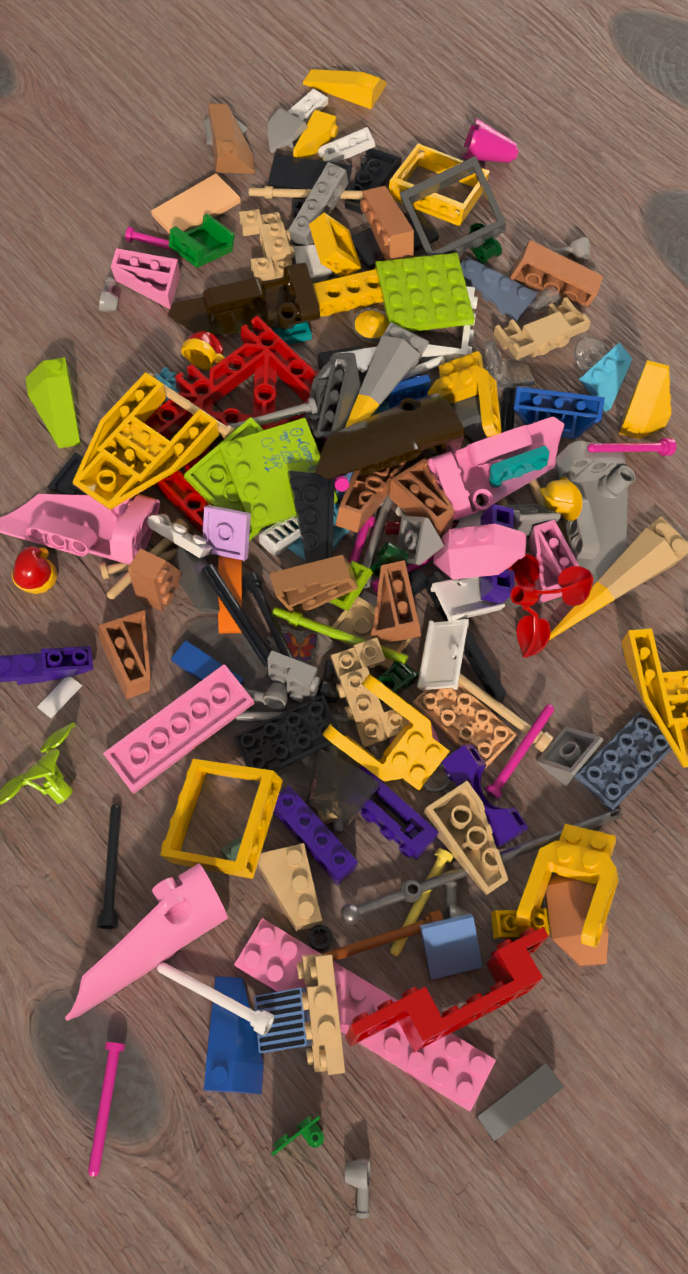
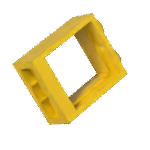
(334, 245)

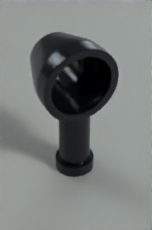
(326, 686)

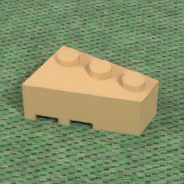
(292, 884)

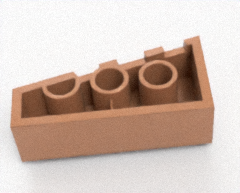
(388, 224)
(545, 268)

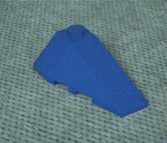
(232, 1051)

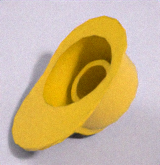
(563, 498)

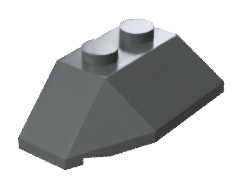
(335, 394)
(470, 417)

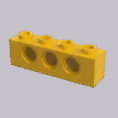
(348, 292)

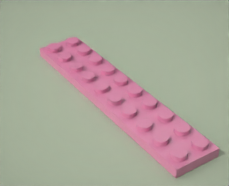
(445, 1066)

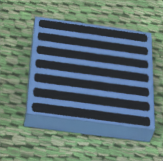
(288, 1023)

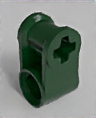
(488, 249)
(388, 554)
(398, 677)

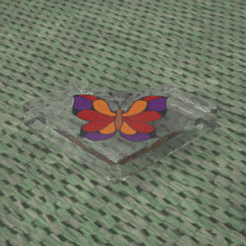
(304, 645)

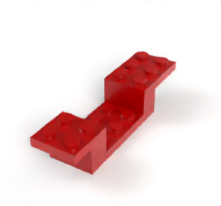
(419, 1016)

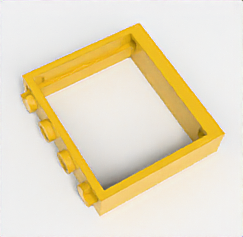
(436, 204)
(255, 830)

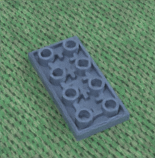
(624, 761)

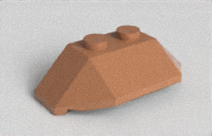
(567, 910)

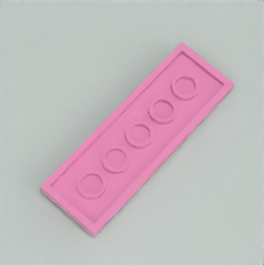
(178, 728)

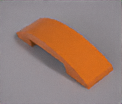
(231, 572)

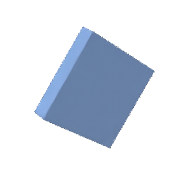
(451, 946)

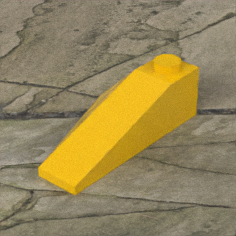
(349, 85)
(649, 403)

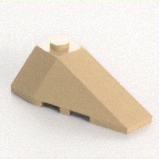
(468, 836)

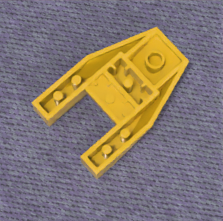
(132, 456)
(662, 692)

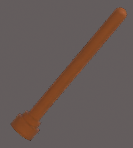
(384, 938)

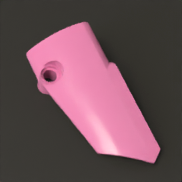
(176, 920)

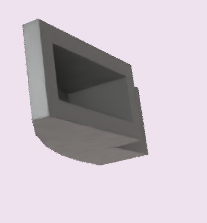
(195, 582)
(520, 1101)

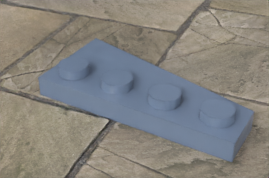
(502, 291)

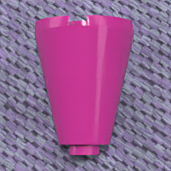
(489, 144)

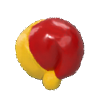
(202, 350)
(34, 571)

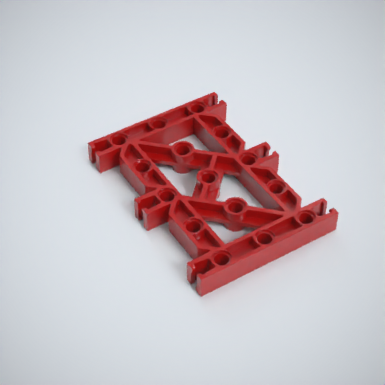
(250, 358)

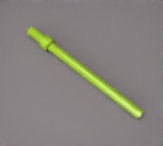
(297, 619)

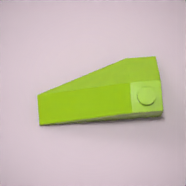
(53, 398)

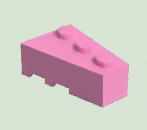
(147, 274)
(553, 555)

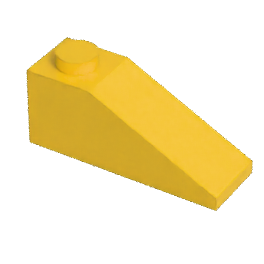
(319, 132)

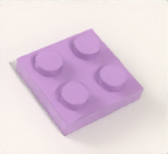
(227, 531)

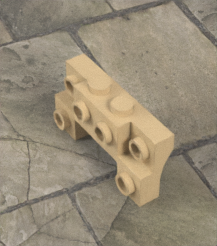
(273, 241)
(544, 334)
(363, 706)
(323, 1013)

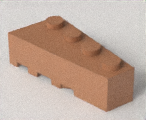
(365, 496)

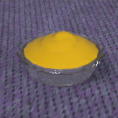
(370, 325)

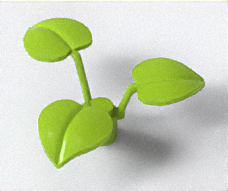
(45, 767)

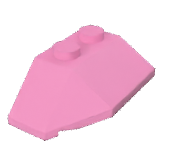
(479, 551)

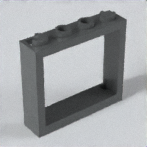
(441, 181)

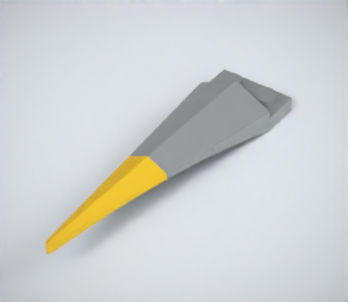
(392, 361)

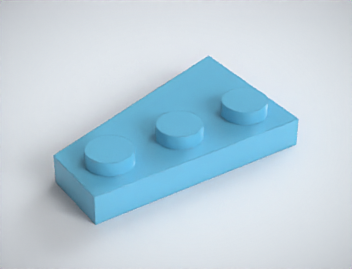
(607, 375)

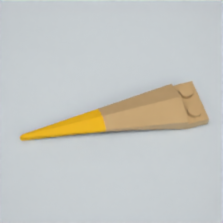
(649, 555)

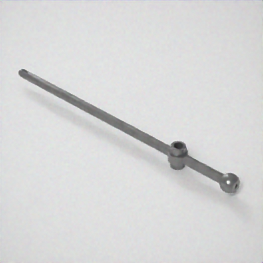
(351, 913)

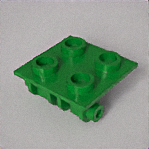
(308, 1129)

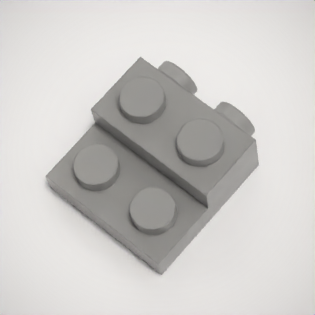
(299, 676)

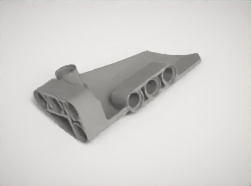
(601, 529)

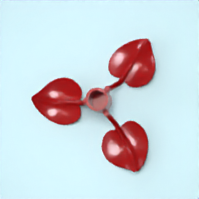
(575, 588)

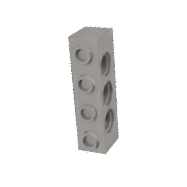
(320, 200)

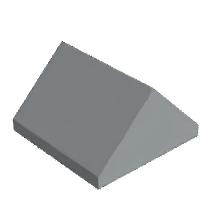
(531, 515)
(418, 538)
(568, 753)

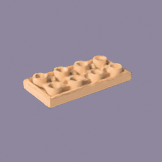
(187, 209)
(465, 721)

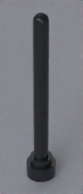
(253, 584)
(108, 917)

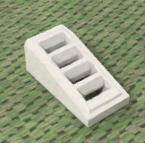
(274, 548)

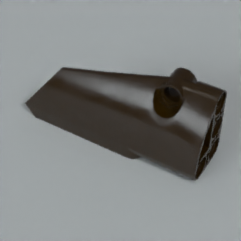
(233, 305)
(392, 437)

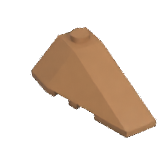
(228, 143)

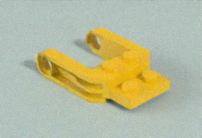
(465, 379)
(412, 752)
(579, 856)

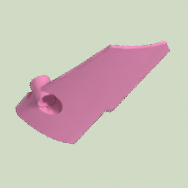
(467, 470)
(84, 525)

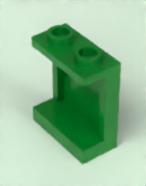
(203, 242)

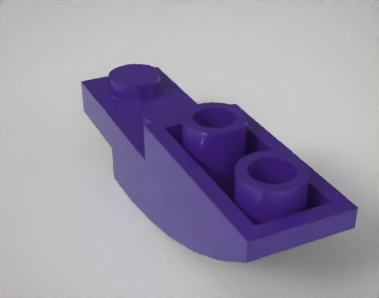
(46, 666)

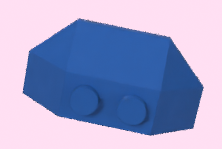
(574, 410)

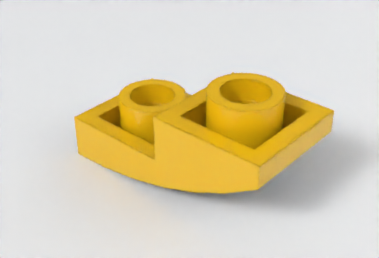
(505, 925)

